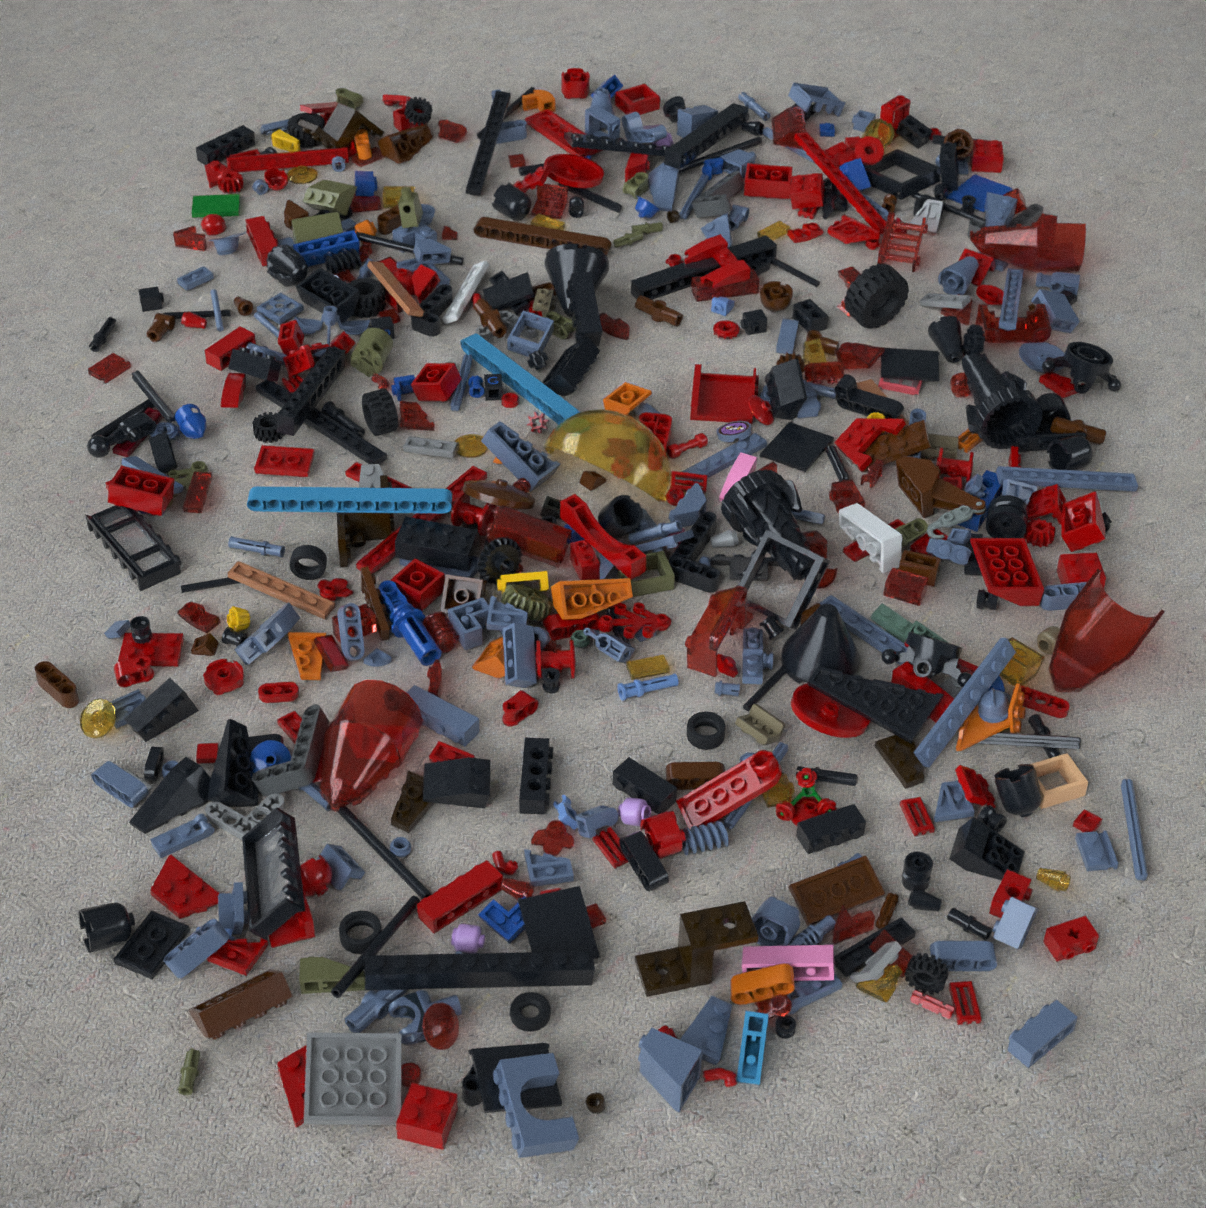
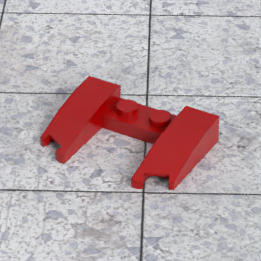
(731, 268)

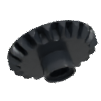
(499, 558)

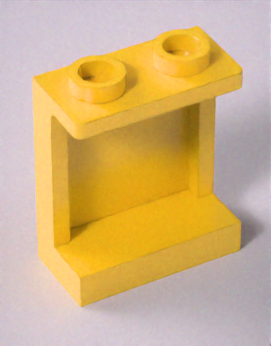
(541, 576)

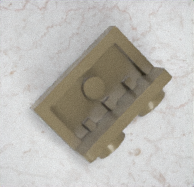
(544, 301)
(948, 443)
(761, 725)

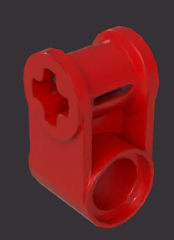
(132, 671)
(518, 708)

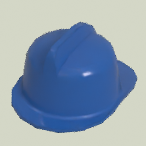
(645, 208)

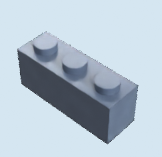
(519, 655)
(1041, 1033)

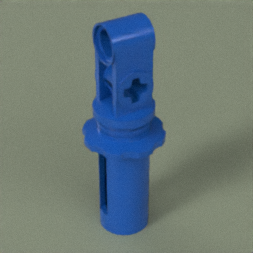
(408, 623)

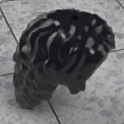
(286, 265)

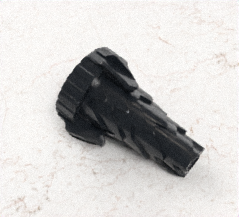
(1001, 403)
(765, 503)

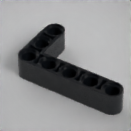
(684, 557)

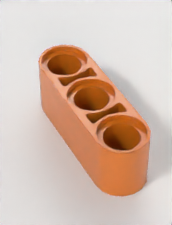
(363, 144)
(762, 984)

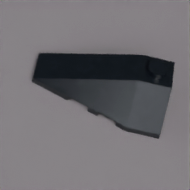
(233, 770)
(179, 791)

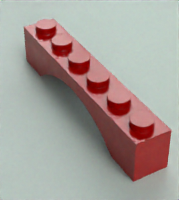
(579, 517)

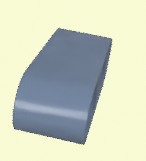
(512, 131)
(1060, 596)
(354, 623)
(119, 784)
(196, 948)
(965, 955)

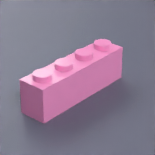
(808, 961)

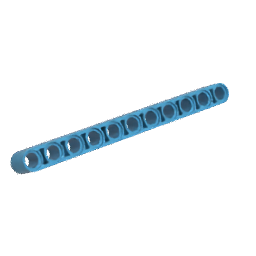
(518, 378)
(350, 500)

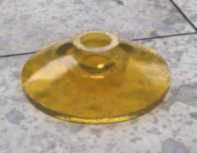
(302, 175)
(471, 446)
(91, 718)

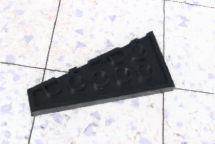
(882, 702)

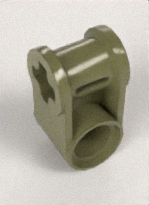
(349, 98)
(636, 185)
(561, 325)
(909, 532)

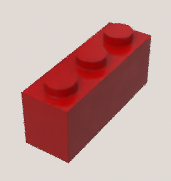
(219, 353)

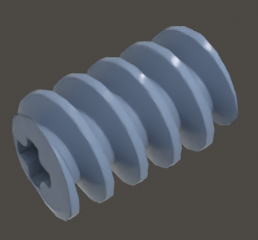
(704, 836)

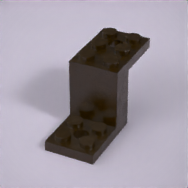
(340, 127)
(373, 525)
(699, 936)

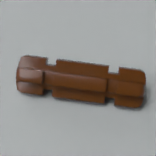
(887, 910)

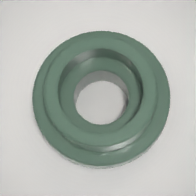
(580, 639)

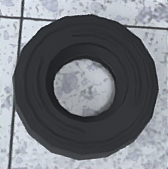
(530, 999)

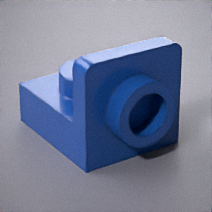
(712, 167)
(402, 385)

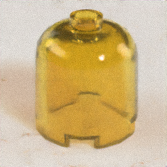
(880, 130)

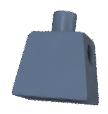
(737, 161)

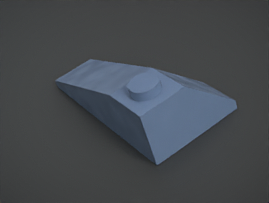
(663, 186)

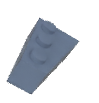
(692, 118)

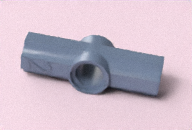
(372, 1006)

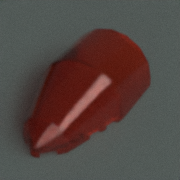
(1034, 247)
(1095, 638)
(366, 741)

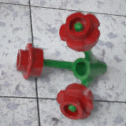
(806, 780)

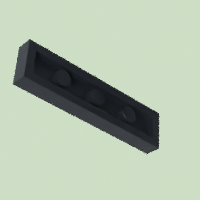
(855, 956)

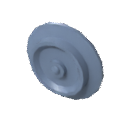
(1036, 353)

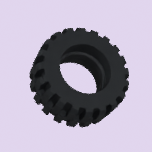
(876, 296)

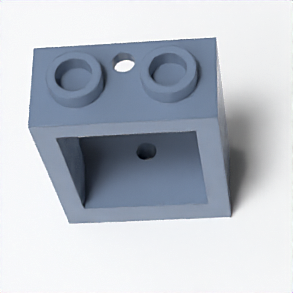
(592, 122)
(524, 346)

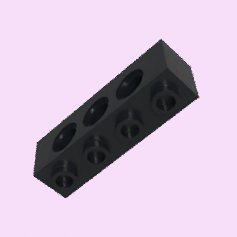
(225, 145)
(535, 776)

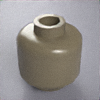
(1047, 639)

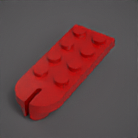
(730, 789)

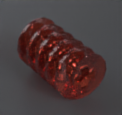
(441, 631)

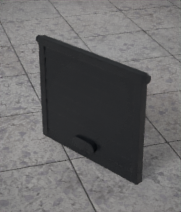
(910, 364)
(797, 446)
(558, 922)
(485, 1062)

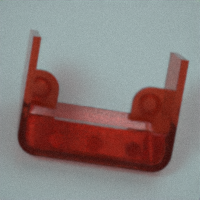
(713, 626)

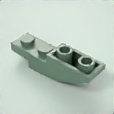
(899, 626)

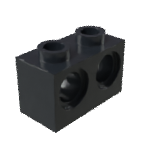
(914, 131)
(810, 315)

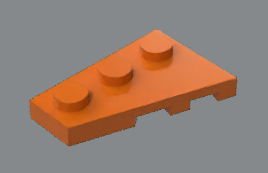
(306, 655)

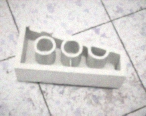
(872, 535)

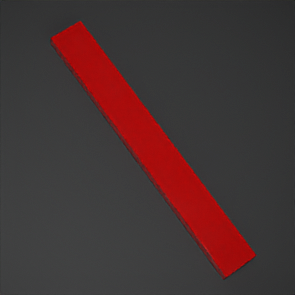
(286, 159)

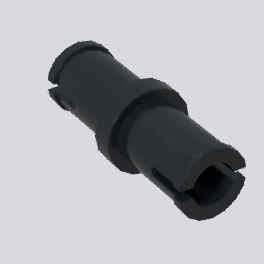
(969, 924)

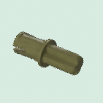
(648, 227)
(628, 239)
(189, 1072)

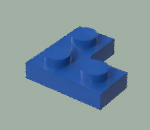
(504, 923)

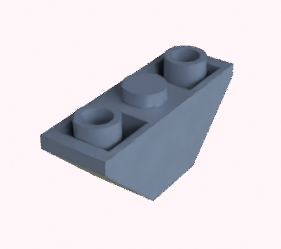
(689, 507)

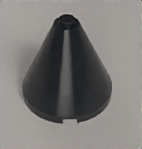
(569, 259)
(821, 643)

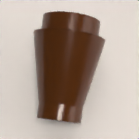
(243, 306)

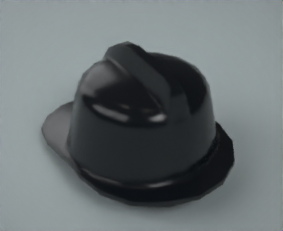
(671, 108)

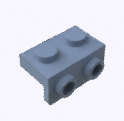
(231, 909)

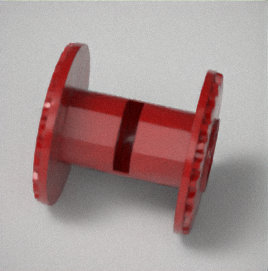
(869, 150)
(955, 467)
(472, 514)
(559, 660)

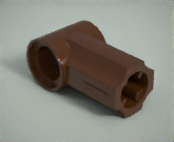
(160, 325)
(829, 346)

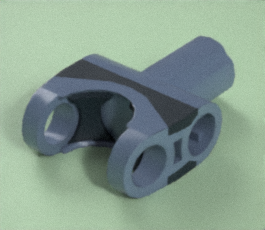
(414, 1007)

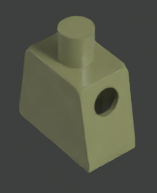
(410, 208)

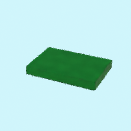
(216, 204)

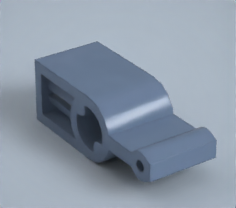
(1059, 281)
(611, 645)

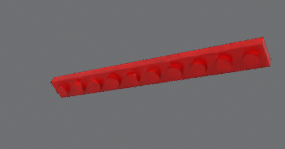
(839, 179)
(386, 549)

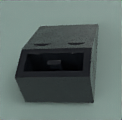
(985, 851)

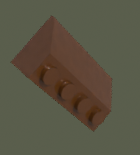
(241, 1003)

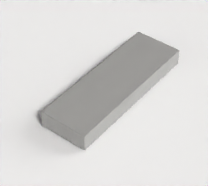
(945, 300)
(431, 447)

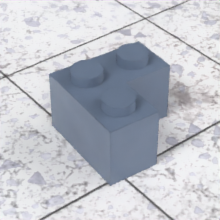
(410, 234)
(469, 621)

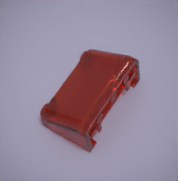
(1029, 329)

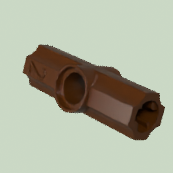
(658, 311)
(490, 318)
(1063, 426)

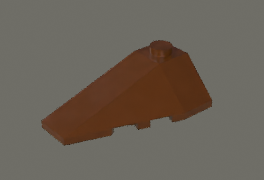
(404, 144)

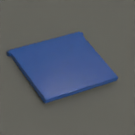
(978, 187)

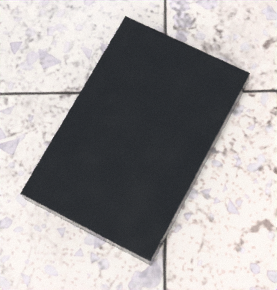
(509, 292)
(150, 944)

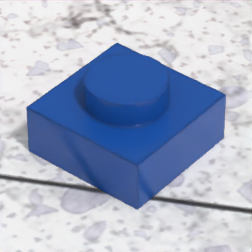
(827, 130)

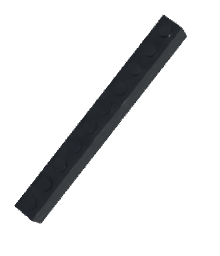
(706, 136)
(681, 275)
(478, 970)

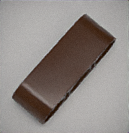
(389, 220)
(56, 684)
(692, 774)

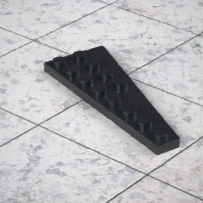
(617, 144)

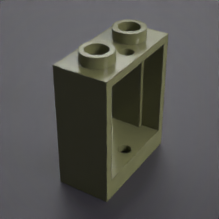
(656, 584)

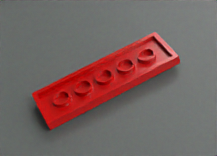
(553, 128)

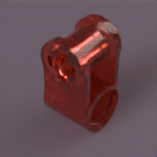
(451, 131)

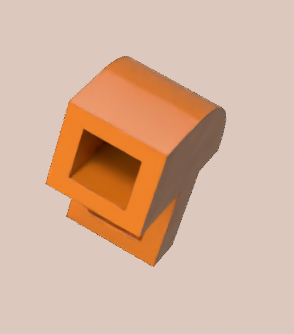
(538, 100)

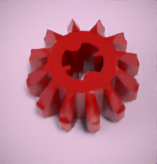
(230, 182)
(1039, 533)

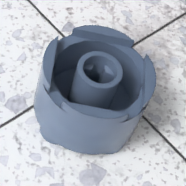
(776, 922)

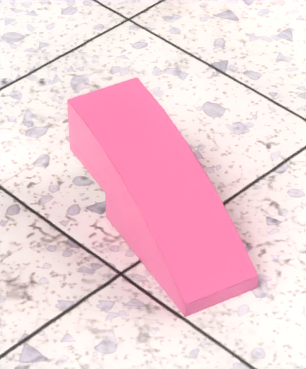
(742, 467)

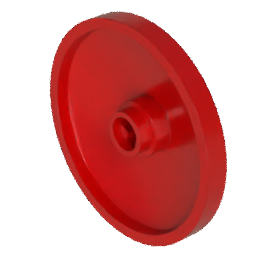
(574, 171)
(826, 714)

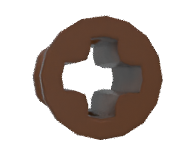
(889, 202)

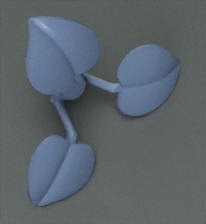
(330, 317)

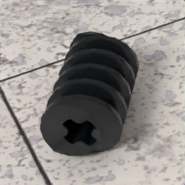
(342, 260)

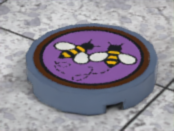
(734, 430)

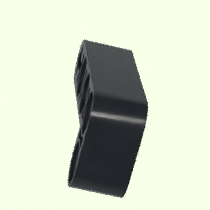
(433, 307)
(864, 402)

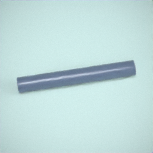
(218, 318)
(267, 324)

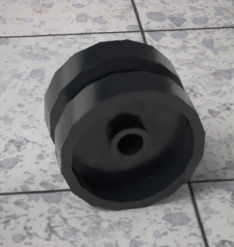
(1007, 517)

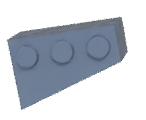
(999, 209)

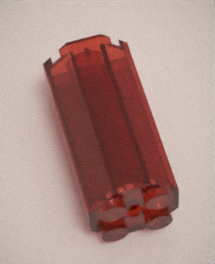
(535, 536)

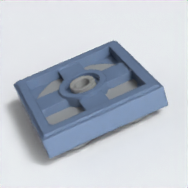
(280, 308)

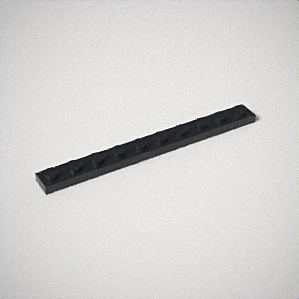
(488, 143)
(326, 426)

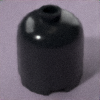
(512, 202)
(1052, 407)
(1070, 453)
(620, 516)
(1019, 790)
(105, 925)

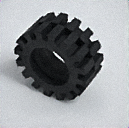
(415, 116)
(266, 427)
(926, 973)

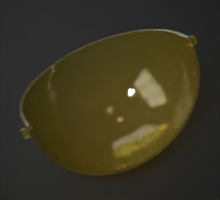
(617, 446)

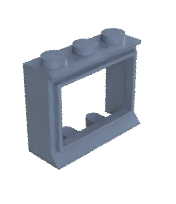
(805, 94)

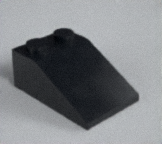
(457, 782)

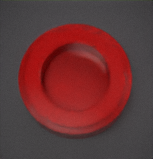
(510, 400)

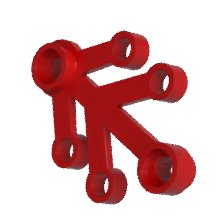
(658, 622)

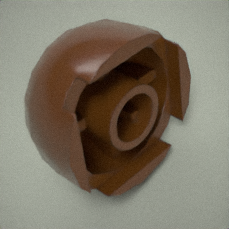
(963, 141)
(776, 296)

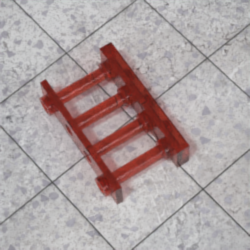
(889, 234)

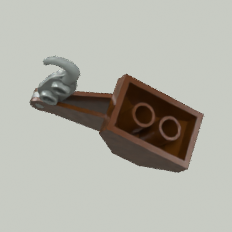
(926, 491)

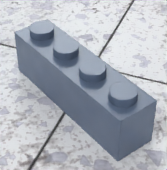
(445, 717)

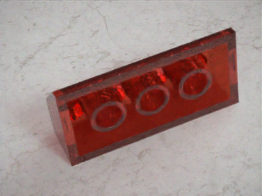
(786, 125)

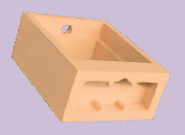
(1076, 782)

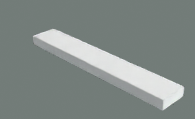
(465, 292)

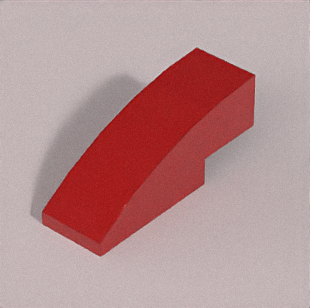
(233, 390)

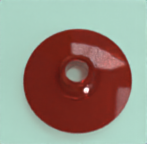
(440, 1026)

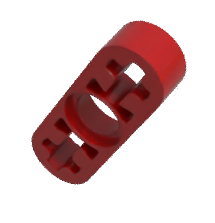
(1045, 708)

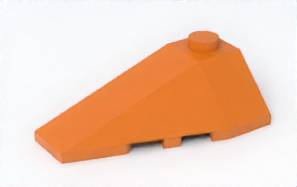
(586, 597)

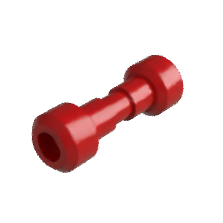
(674, 450)

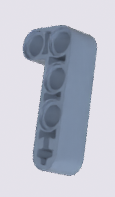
(637, 132)

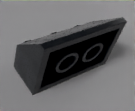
(786, 389)

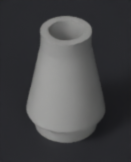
(725, 539)

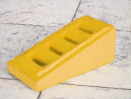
(285, 141)

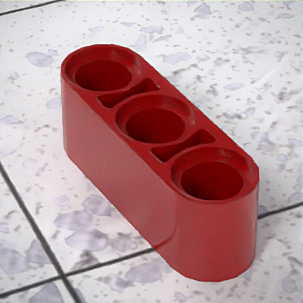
(563, 629)

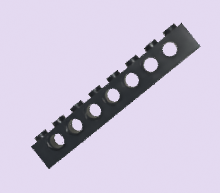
(310, 391)

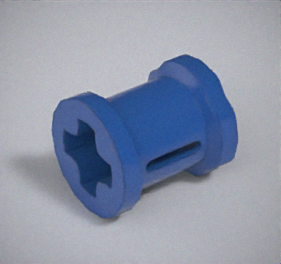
(476, 387)

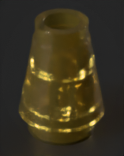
(1054, 878)

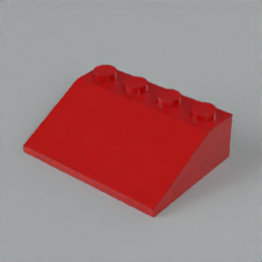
(1008, 569)

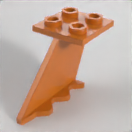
(976, 729)

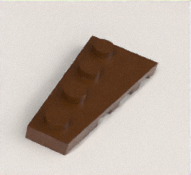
(373, 598)

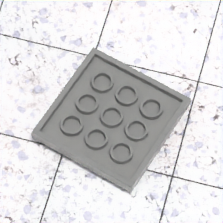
(352, 1079)

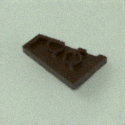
(901, 759)
(410, 805)

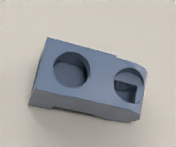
(594, 819)

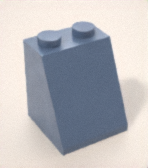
(670, 1066)

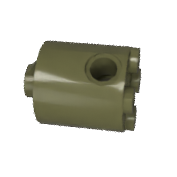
(372, 351)

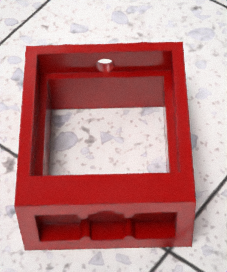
(625, 98)
(900, 106)

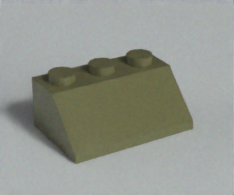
(330, 196)
(316, 227)

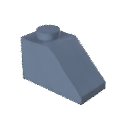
(431, 252)

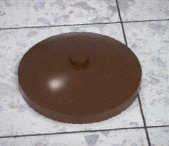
(499, 493)

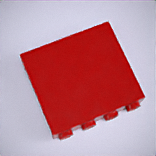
(722, 396)

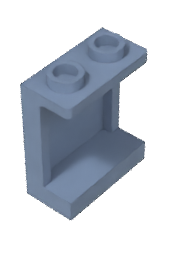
(1059, 310)

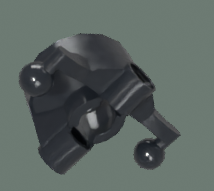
(1086, 364)
(924, 651)

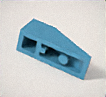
(752, 1047)

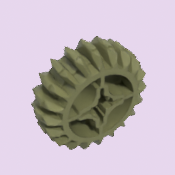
(529, 600)

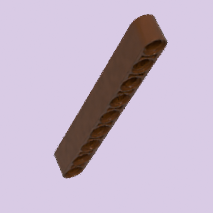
(537, 235)

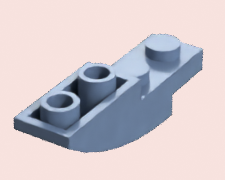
(268, 634)
(752, 656)

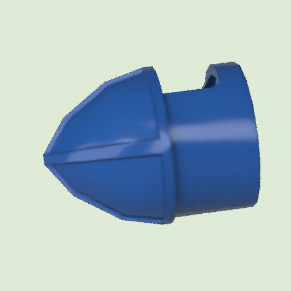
(191, 424)

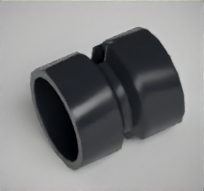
(917, 871)

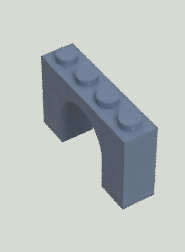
(530, 1134)

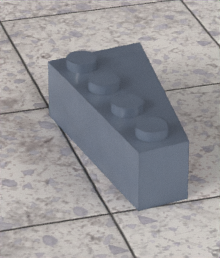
(519, 455)

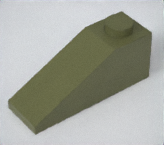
(322, 974)

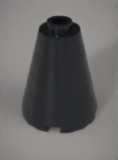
(947, 337)

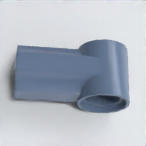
(738, 215)

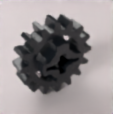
(973, 340)

